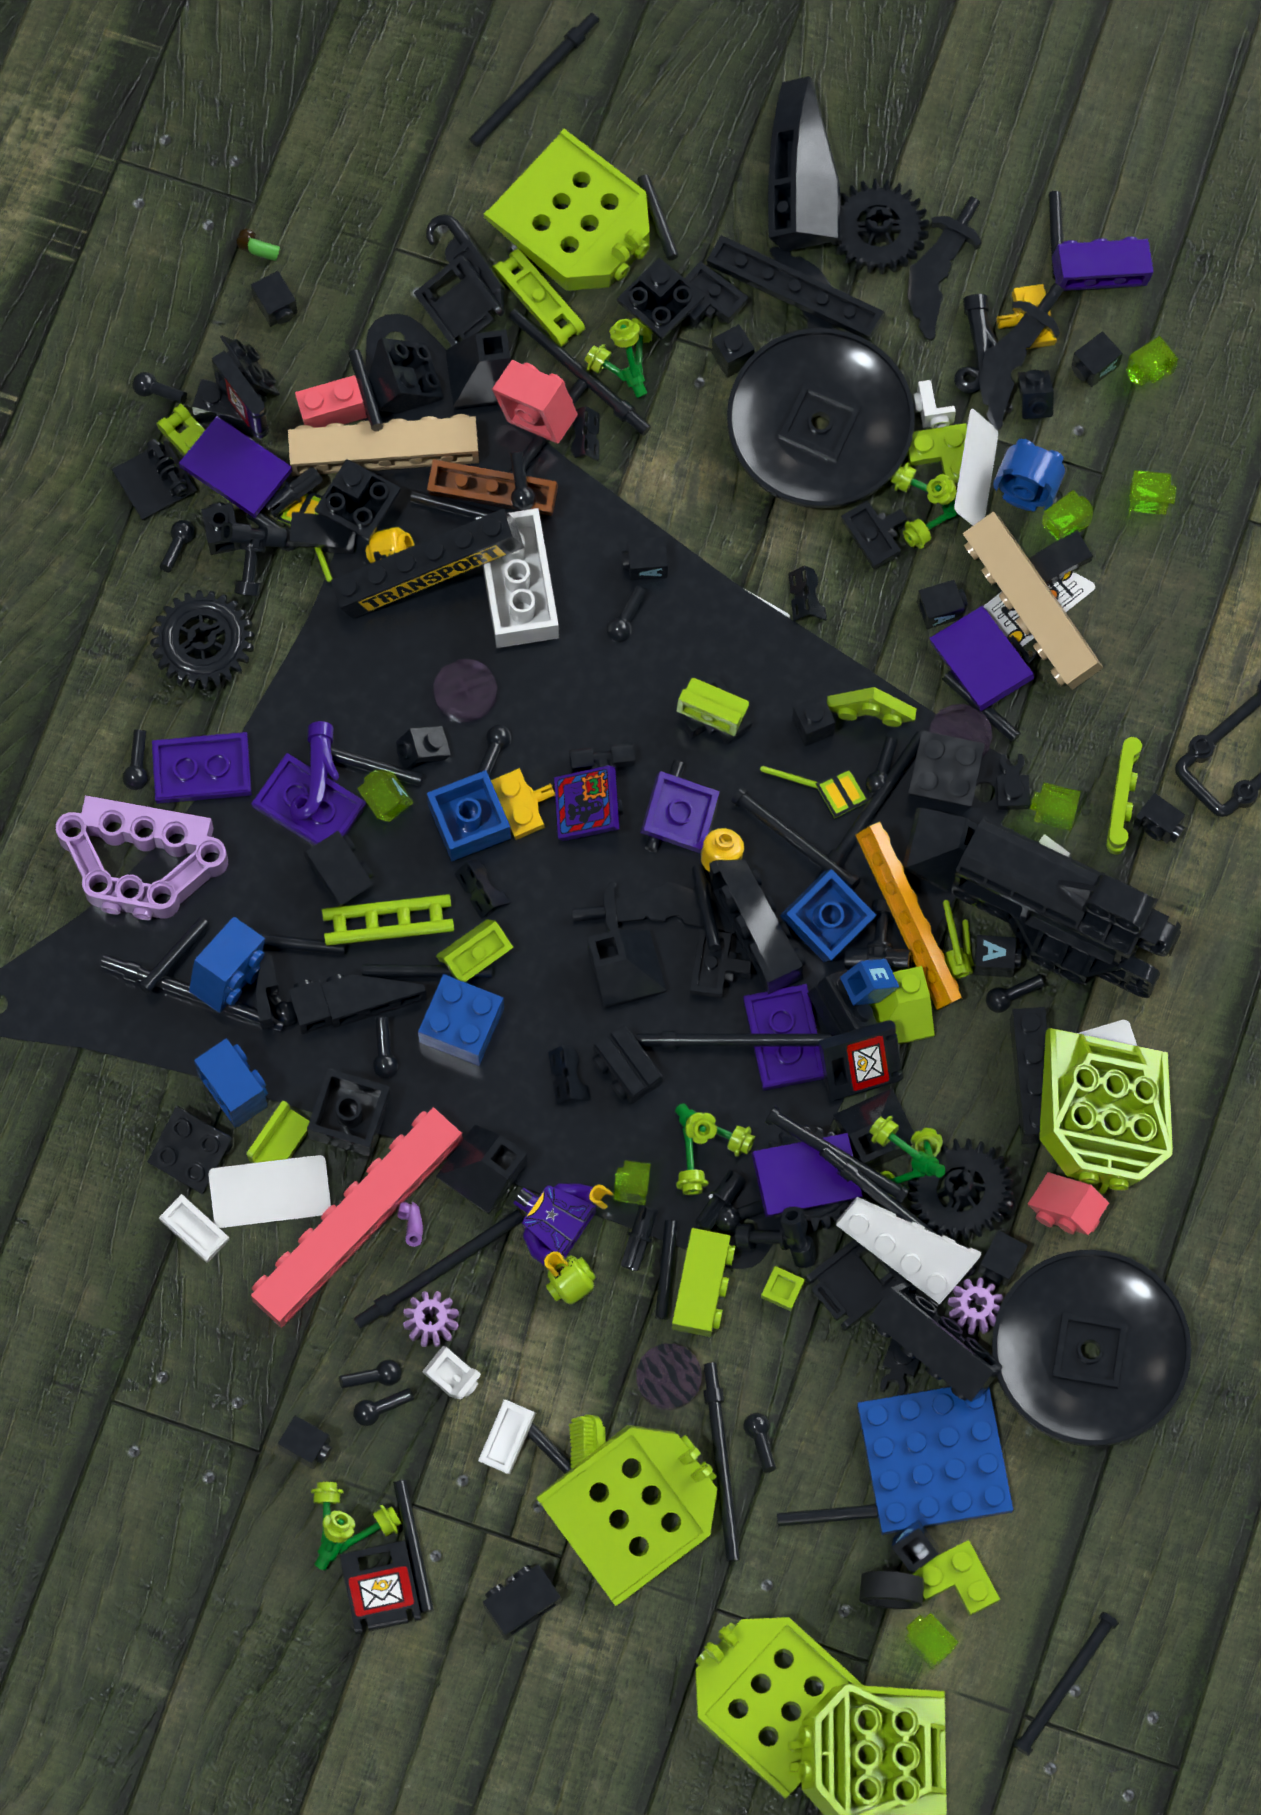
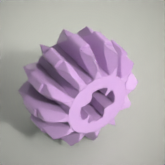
(981, 1296)
(430, 1331)

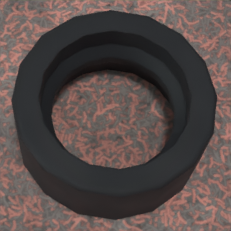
(891, 1590)

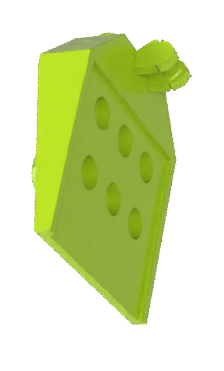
(551, 180)
(1089, 1149)
(682, 1489)
(727, 1676)
(833, 1737)

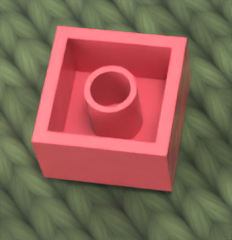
(535, 401)

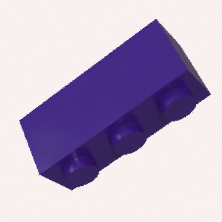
(1102, 264)

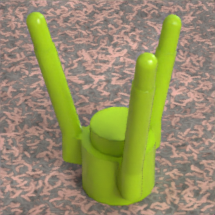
(957, 960)

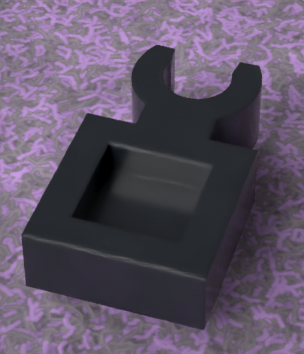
(1012, 787)
(899, 1365)

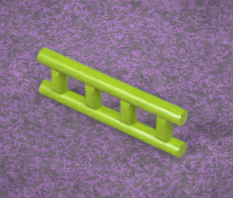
(371, 912)

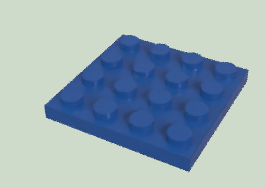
(934, 1459)

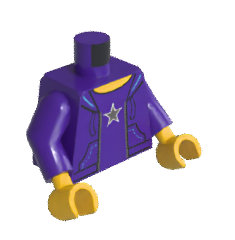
(558, 1219)

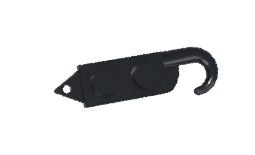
(464, 245)

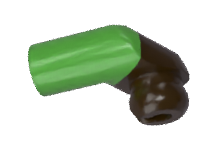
(248, 243)

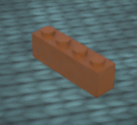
(487, 486)

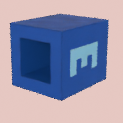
(869, 981)

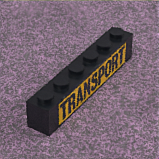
(427, 563)

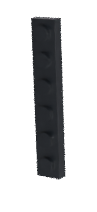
(795, 288)

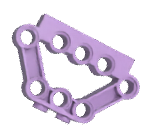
(178, 883)

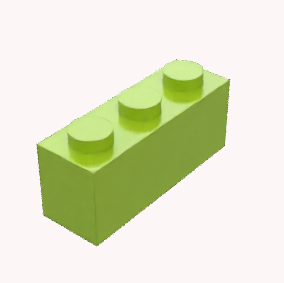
(703, 1283)

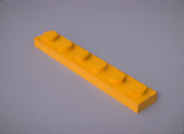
(908, 915)

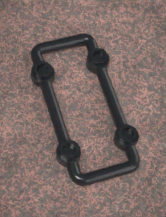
(1201, 750)

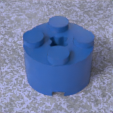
(1030, 476)

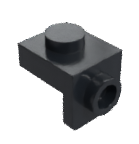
(1036, 394)
(422, 746)

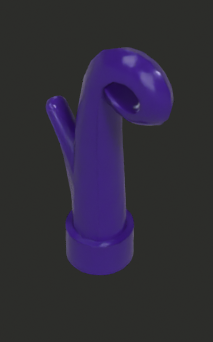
(320, 739)

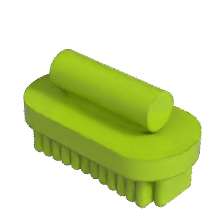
(586, 1436)

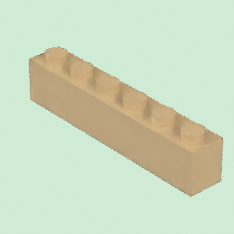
(395, 446)
(1032, 600)

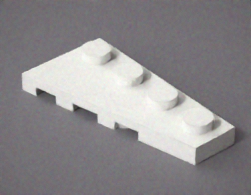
(920, 1256)

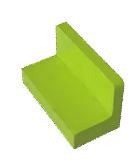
(712, 706)
(475, 950)
(279, 1136)

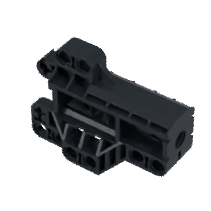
(1064, 910)

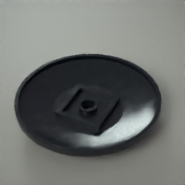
(828, 377)
(1100, 1302)

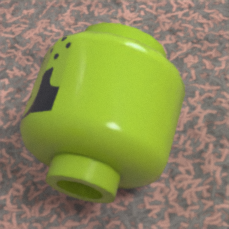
(573, 1280)

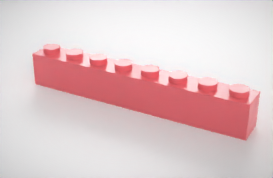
(356, 1217)

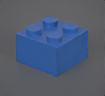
(468, 815)
(827, 915)
(227, 965)
(461, 1019)
(231, 1083)

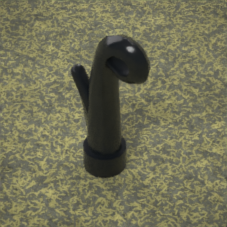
(983, 338)

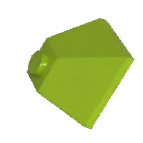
(908, 1007)

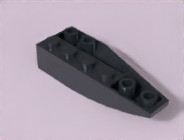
(801, 172)

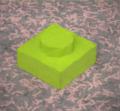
(782, 1288)

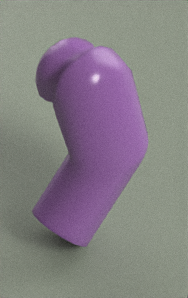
(415, 1226)

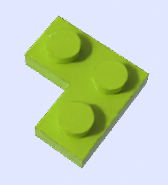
(938, 445)
(871, 703)
(964, 1572)

